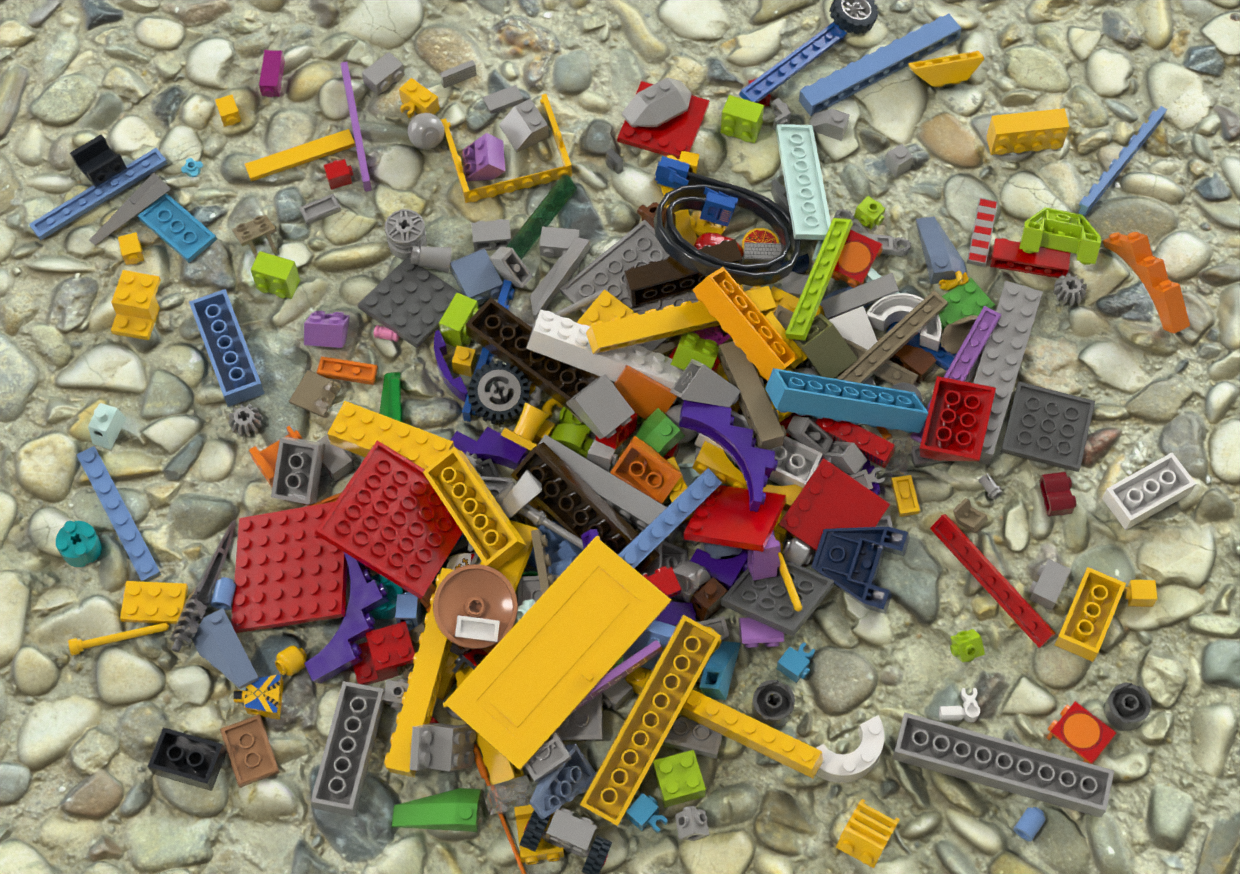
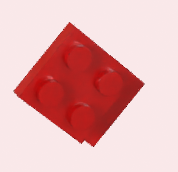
(383, 653)

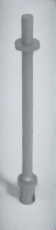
(539, 518)

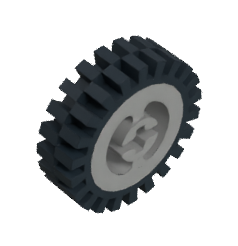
(481, 400)

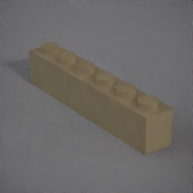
(752, 399)

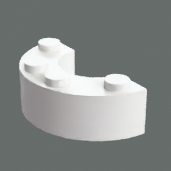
(895, 308)
(855, 765)

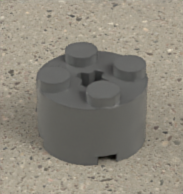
(779, 695)
(1118, 703)

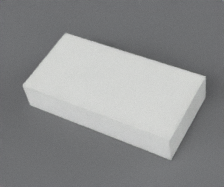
(477, 628)

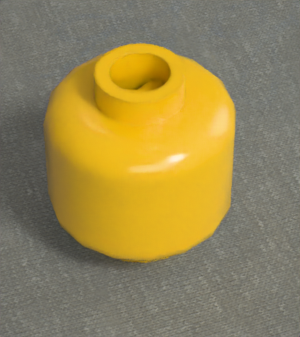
(290, 660)

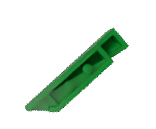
(391, 396)

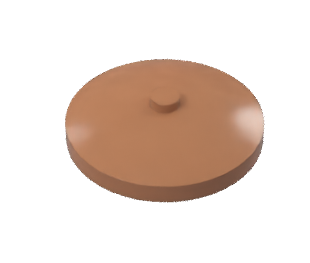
(475, 593)

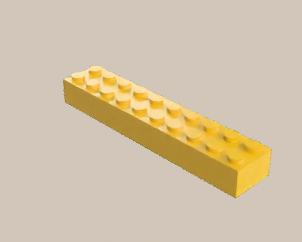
(650, 720)

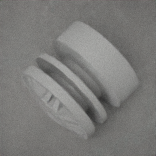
(403, 231)

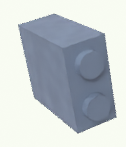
(477, 276)

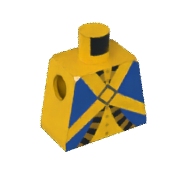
(262, 697)

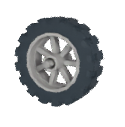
(848, 17)

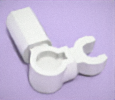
(969, 712)

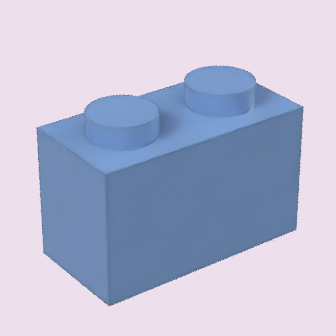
(409, 610)

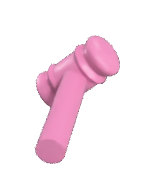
(385, 333)

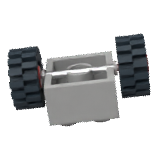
(569, 833)

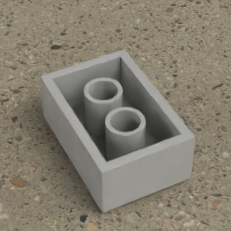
(298, 470)

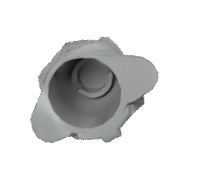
(690, 579)

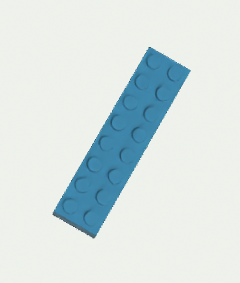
(846, 401)

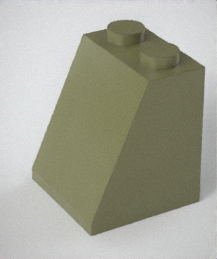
(826, 348)

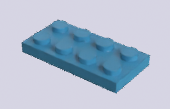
(177, 227)

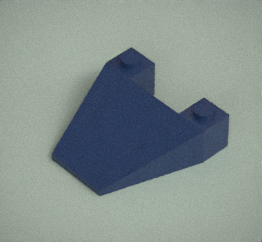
(854, 558)

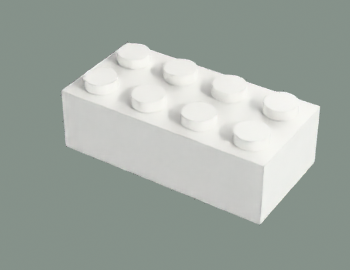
(1148, 491)

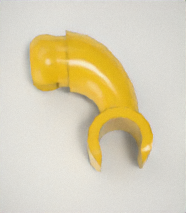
(961, 279)
(548, 405)

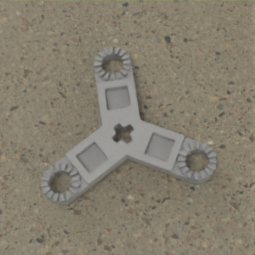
(889, 243)

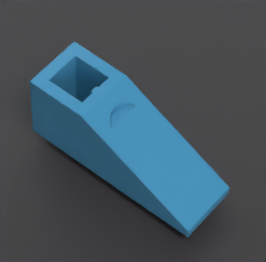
(719, 671)

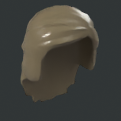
(956, 333)

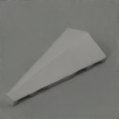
(139, 200)

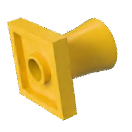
(527, 426)

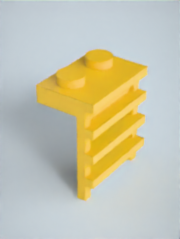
(861, 840)

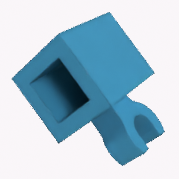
(795, 663)
(644, 812)

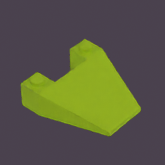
(1061, 232)

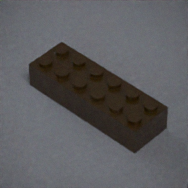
(669, 277)

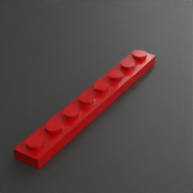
(992, 581)

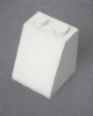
(855, 327)

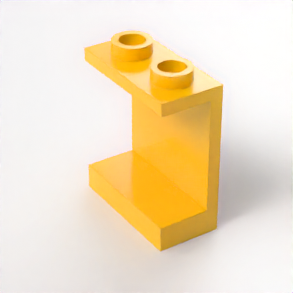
(544, 849)

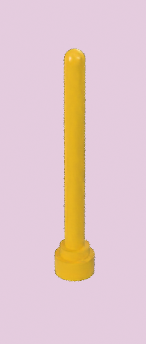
(788, 580)
(77, 646)

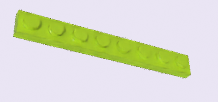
(818, 279)

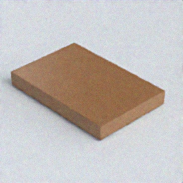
(249, 751)

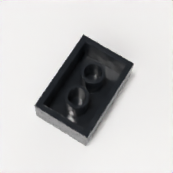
(187, 759)

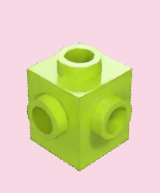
(870, 213)
(967, 645)

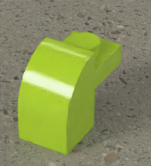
(573, 438)

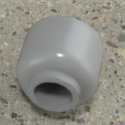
(796, 552)

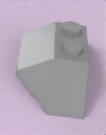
(658, 104)

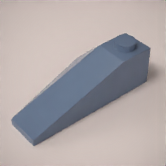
(939, 252)
(222, 648)
(562, 784)

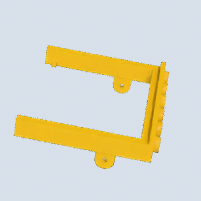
(518, 183)

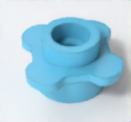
(195, 170)

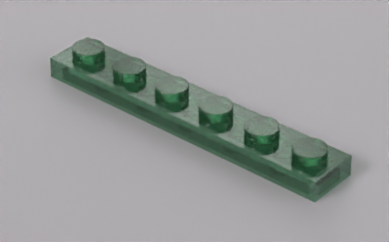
(542, 216)

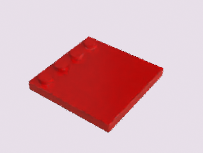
(671, 136)
(829, 502)
(727, 520)

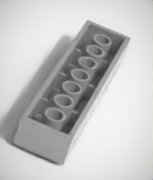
(623, 498)

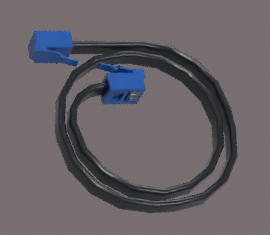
(717, 207)

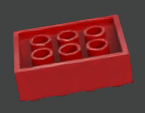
(957, 420)

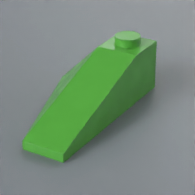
(660, 432)
(443, 811)

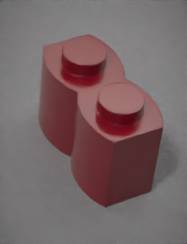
(1057, 494)

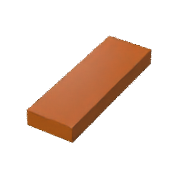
(347, 370)

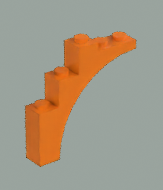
(1152, 272)

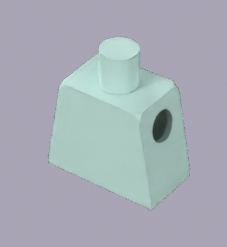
(105, 422)

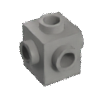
(394, 692)
(692, 824)

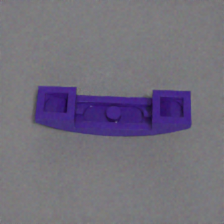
(455, 385)

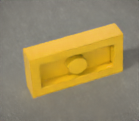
(905, 495)

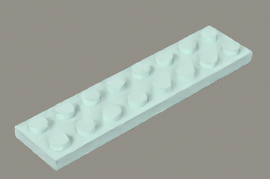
(803, 181)

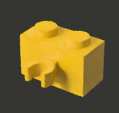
(417, 99)

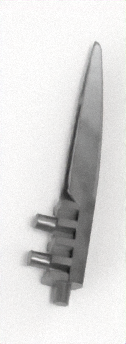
(201, 595)

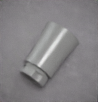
(431, 257)

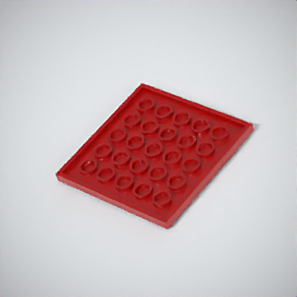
(392, 521)
(287, 571)

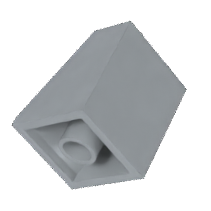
(705, 386)
(601, 407)

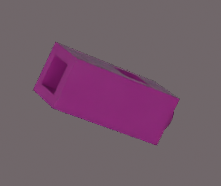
(271, 73)

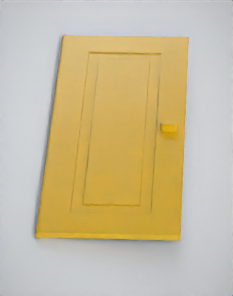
(557, 653)

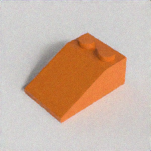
(646, 470)

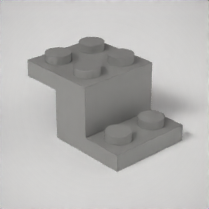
(442, 747)
(548, 758)

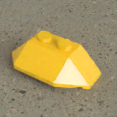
(947, 69)

